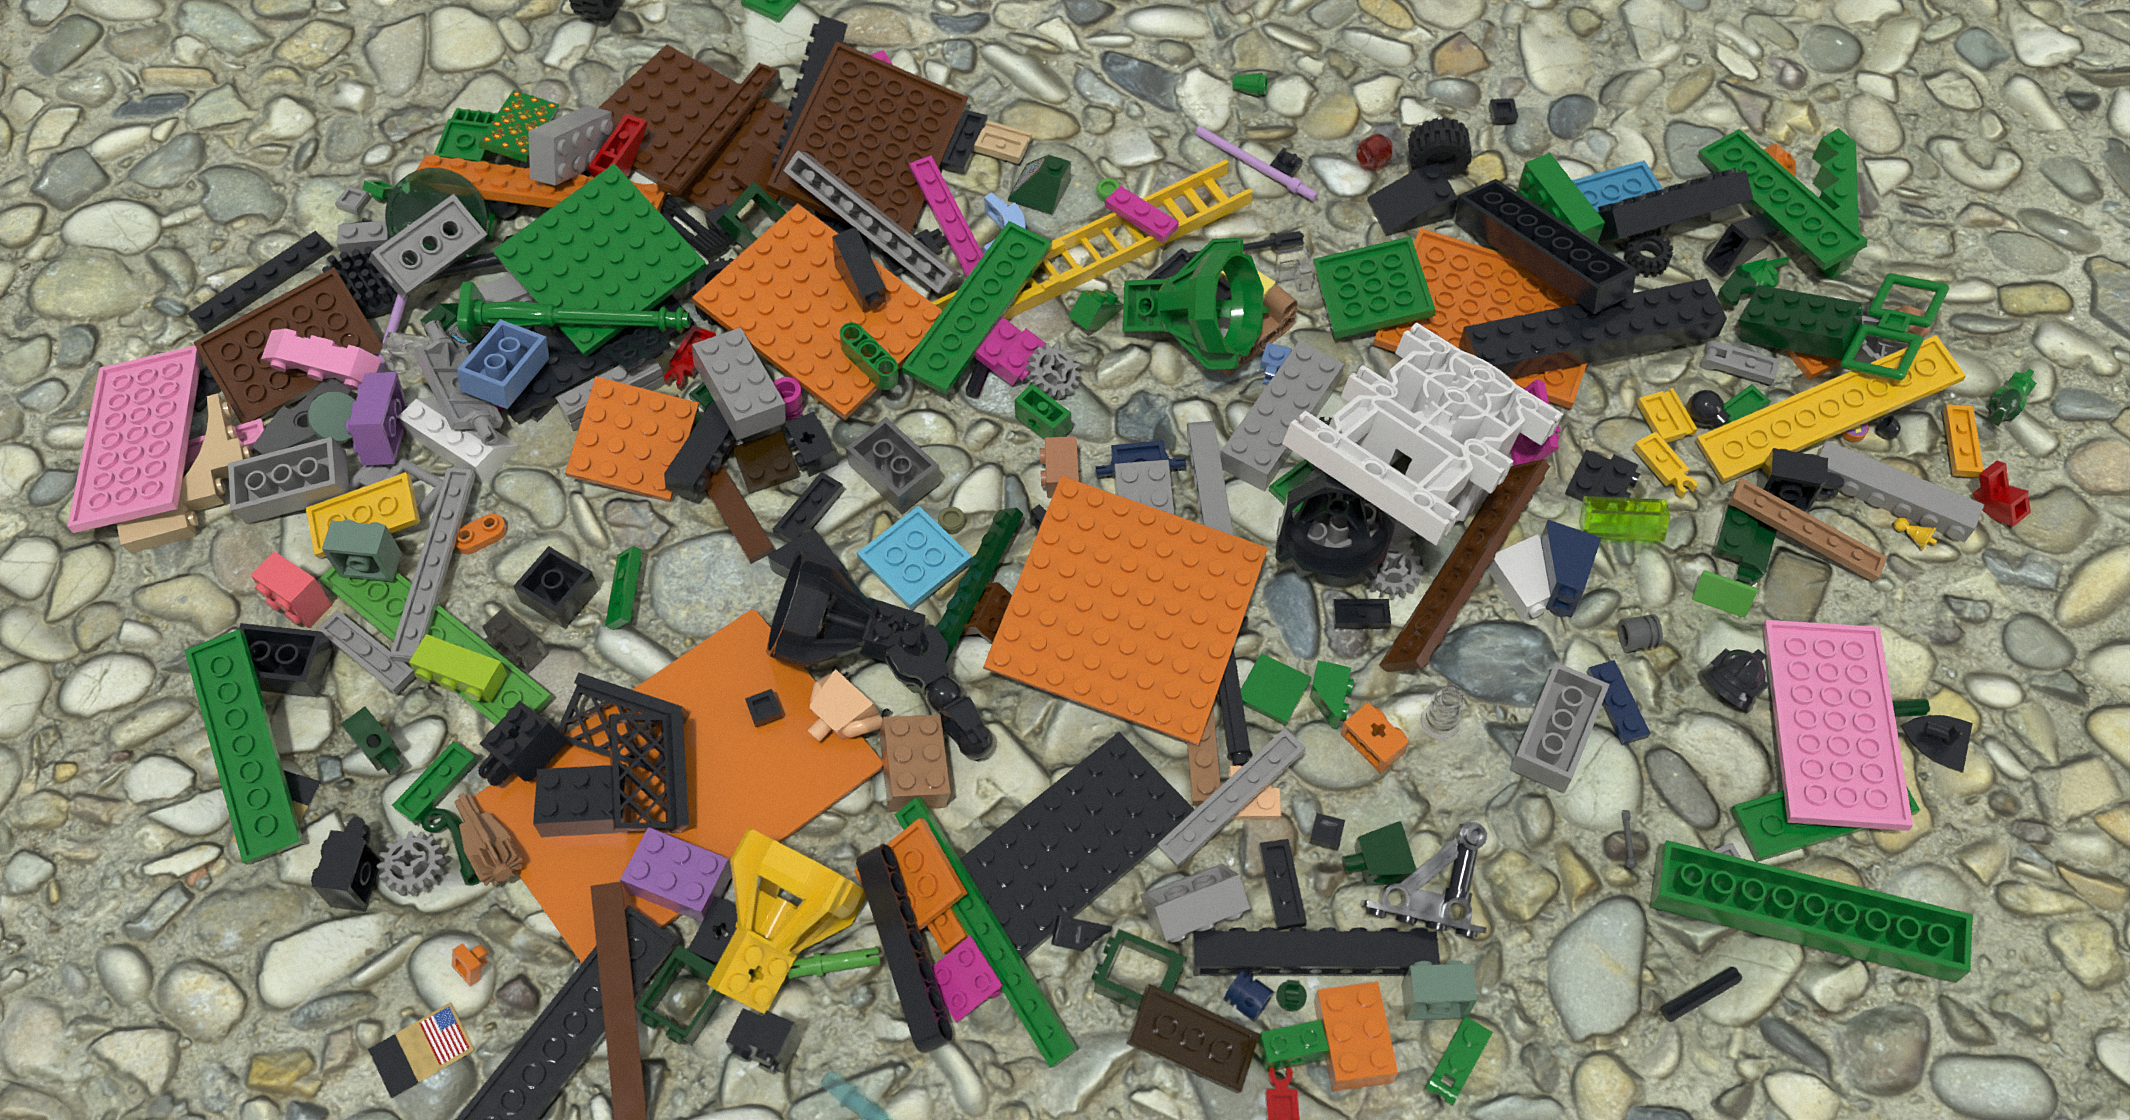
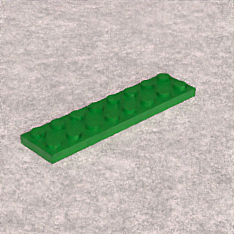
(1786, 200)
(976, 307)
(243, 747)

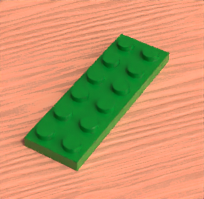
(1770, 834)

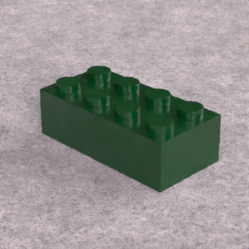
(1800, 322)

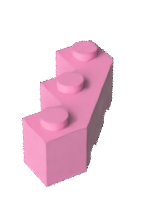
(319, 357)

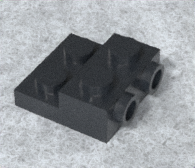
(1602, 477)

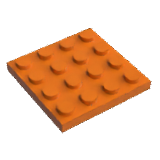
(630, 438)

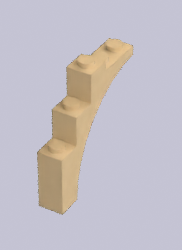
(199, 488)

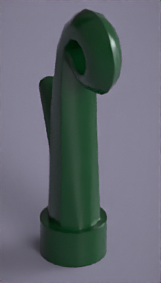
(450, 819)

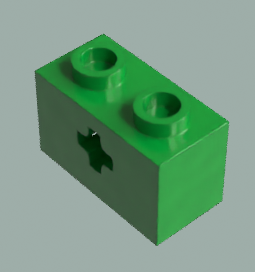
(1042, 413)
(1293, 1046)

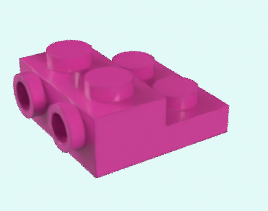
(1007, 351)

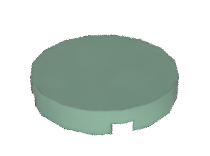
(329, 416)

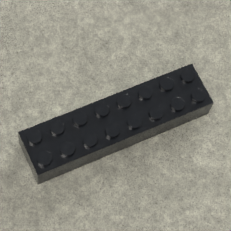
(1546, 245)

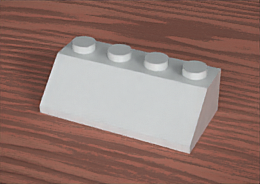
(461, 447)

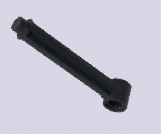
(1233, 715)

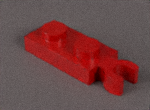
(682, 360)
(1281, 1101)

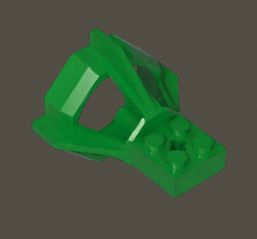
(1189, 306)

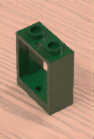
(735, 227)
(679, 960)
(1126, 996)

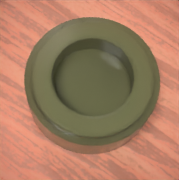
(951, 520)

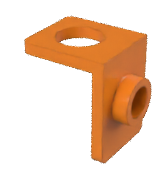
(1782, 157)

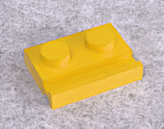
(1667, 415)

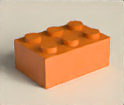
(1356, 1036)

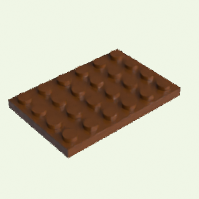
(235, 351)

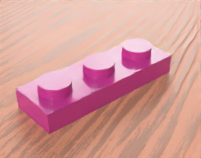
(1141, 214)

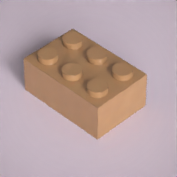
(914, 761)

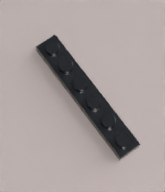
(259, 282)

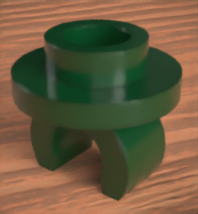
(1291, 996)

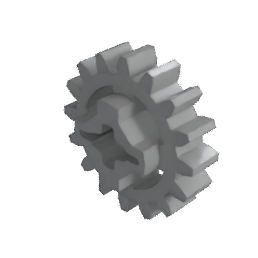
(1054, 367)
(1394, 575)
(408, 861)

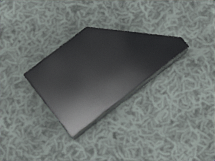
(1077, 933)

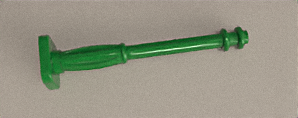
(476, 313)

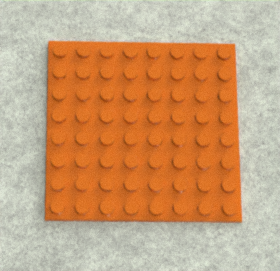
(1127, 610)

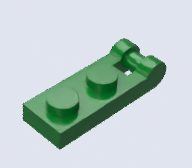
(1459, 1060)

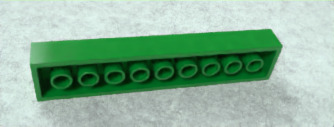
(1813, 911)

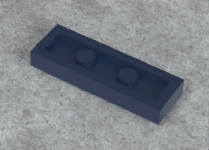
(1620, 704)

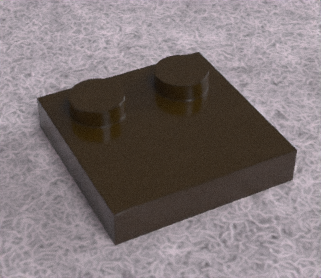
(765, 462)

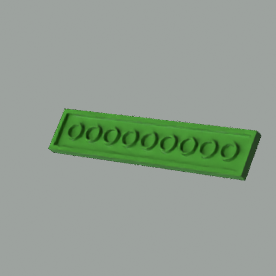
(382, 606)

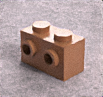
(1060, 460)

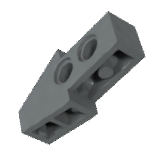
(291, 427)

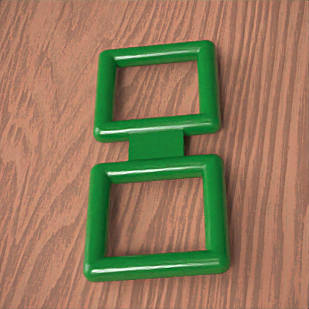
(1895, 326)

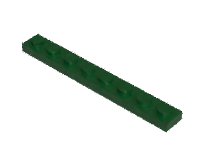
(977, 576)

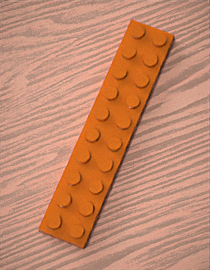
(515, 186)

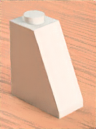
(1522, 577)

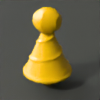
(1919, 534)

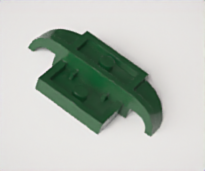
(1745, 541)

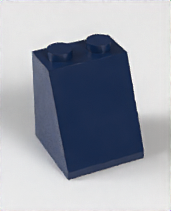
(1568, 564)

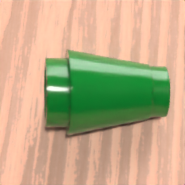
(1251, 83)

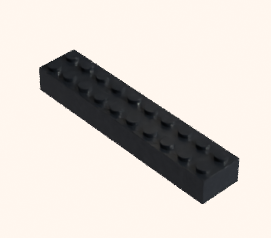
(1578, 337)

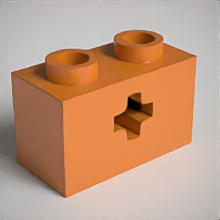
(1375, 737)

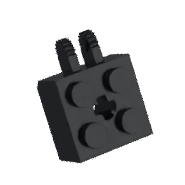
(1798, 478)
(519, 746)
(347, 867)

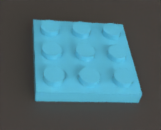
(914, 557)

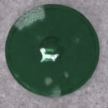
(425, 190)

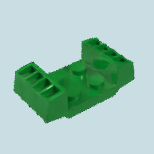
(463, 134)

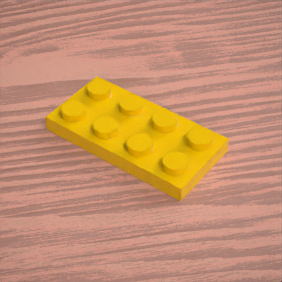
(384, 502)

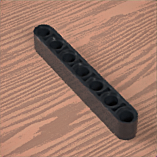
(904, 949)

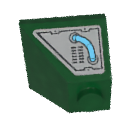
(1042, 184)
(447, 315)

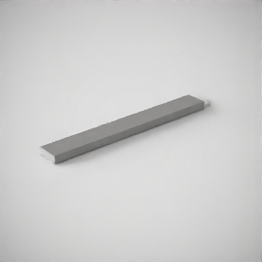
(433, 563)

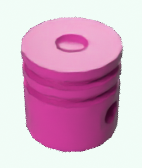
(791, 394)

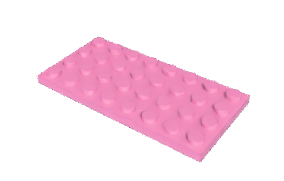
(136, 439)
(1836, 726)

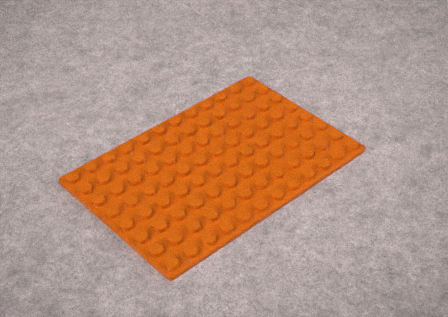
(735, 776)

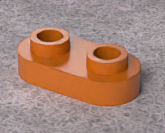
(479, 534)

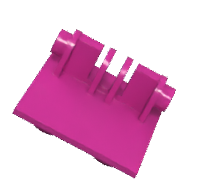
(965, 979)

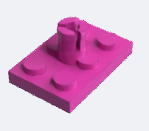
(1526, 449)

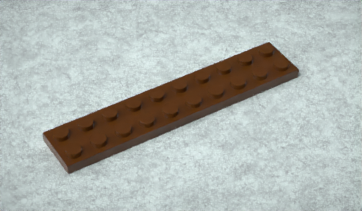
(1464, 568)

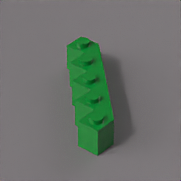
(1838, 184)

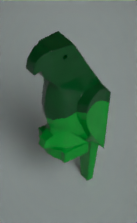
(1748, 277)
(2011, 398)

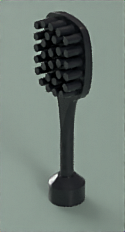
(374, 292)

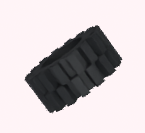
(1649, 243)

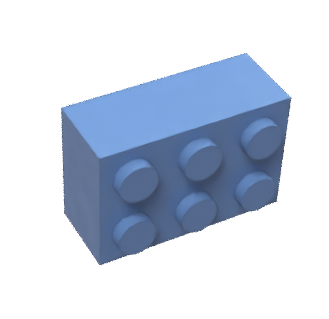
(503, 364)

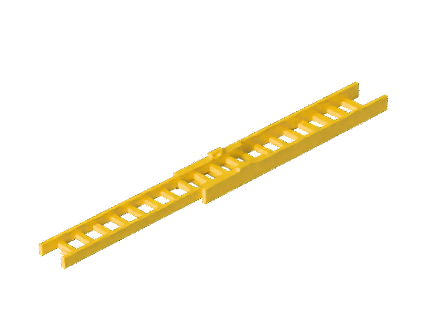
(1078, 275)

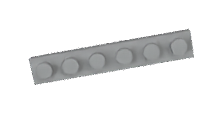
(1231, 797)

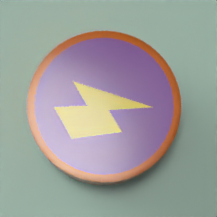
(1857, 433)

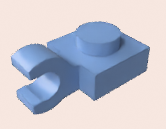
(1272, 359)

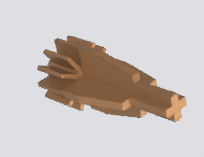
(486, 844)

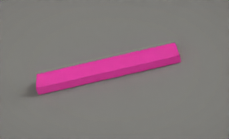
(947, 213)

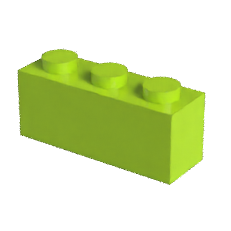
(457, 668)

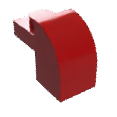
(2001, 500)

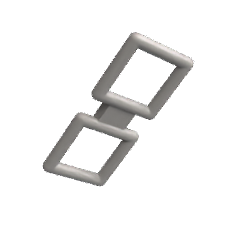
(374, 473)

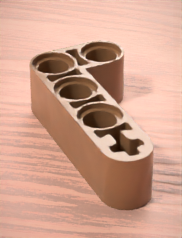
(1275, 324)

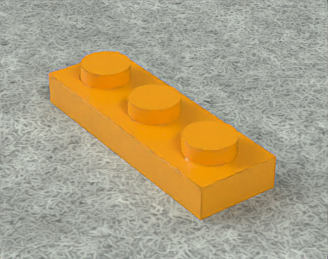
(1963, 440)

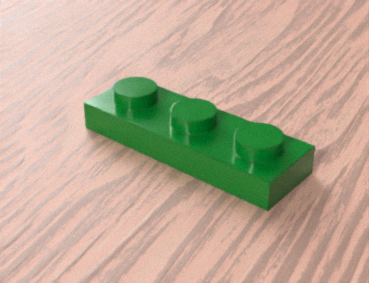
(623, 588)
(434, 783)

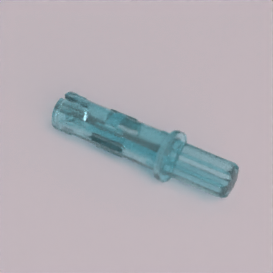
(852, 1098)

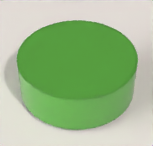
(1106, 188)

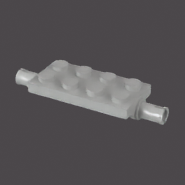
(461, 410)

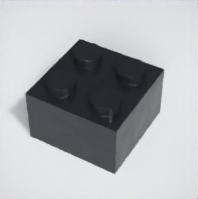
(556, 586)

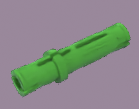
(834, 962)

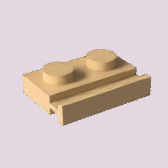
(1003, 142)

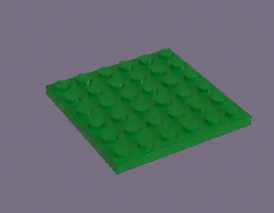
(600, 252)

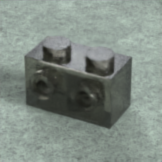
(514, 640)

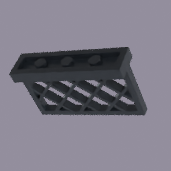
(618, 696)
(673, 769)

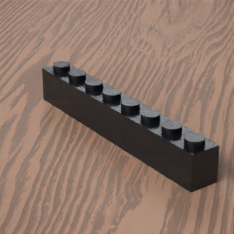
(825, 36)
(1312, 952)

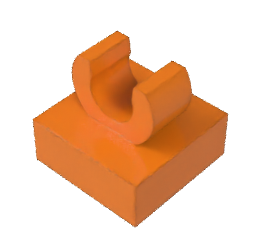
(469, 963)

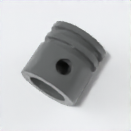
(1640, 632)

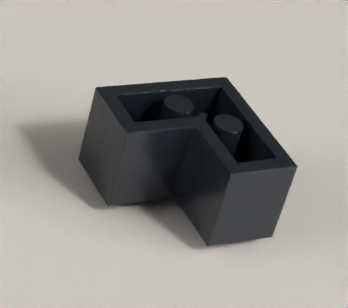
(765, 1040)

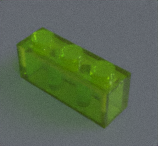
(1625, 518)

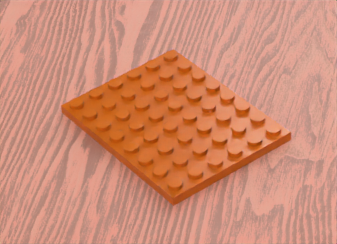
(1479, 287)
(795, 303)

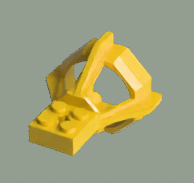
(773, 929)

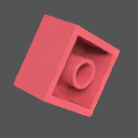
(290, 590)

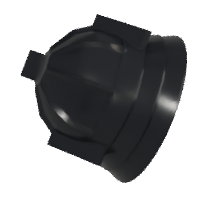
(1737, 676)

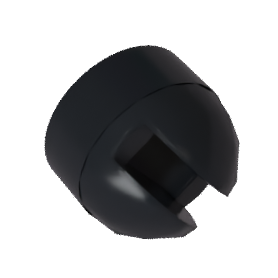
(1889, 428)

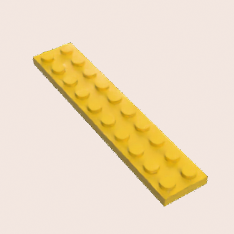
(1827, 410)

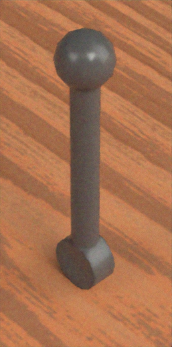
(1631, 862)

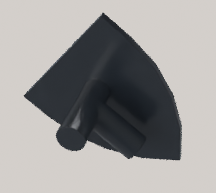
(1940, 739)

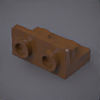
(988, 612)

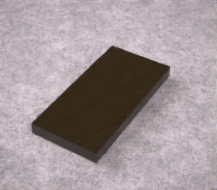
(1193, 1038)

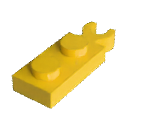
(1665, 463)

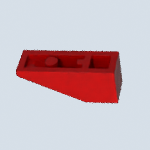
(620, 146)

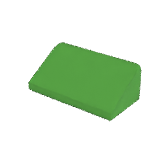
(1724, 593)

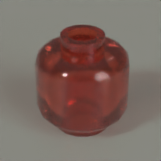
(1374, 151)

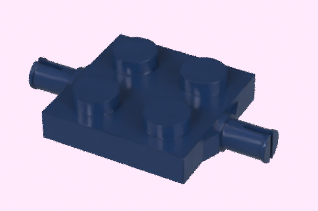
(1138, 453)

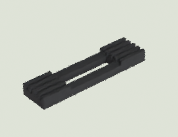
(707, 243)

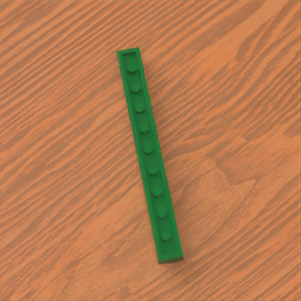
(999, 951)

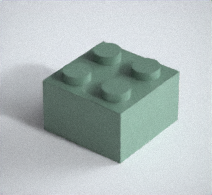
(362, 550)
(1438, 991)

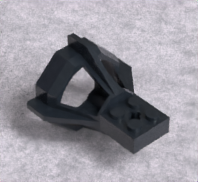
(1323, 495)
(849, 623)

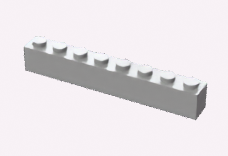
(872, 222)

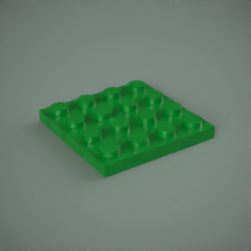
(1373, 287)

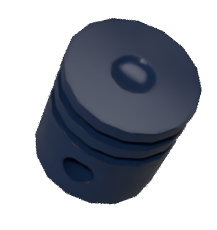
(1248, 995)

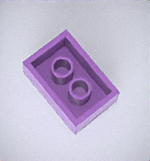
(375, 418)
(676, 874)

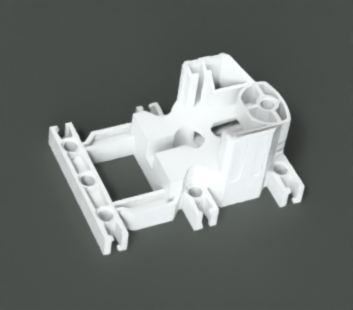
(1442, 412)

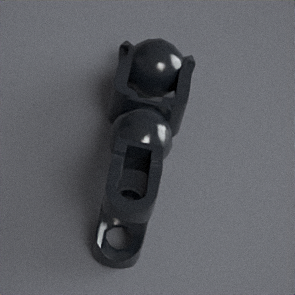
(943, 693)

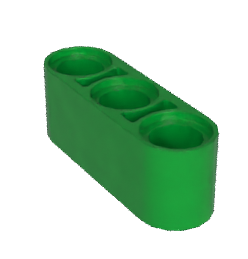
(866, 345)

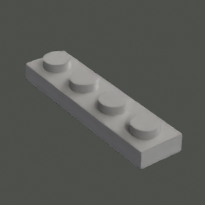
(366, 652)

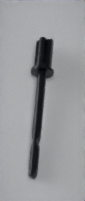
(1275, 242)

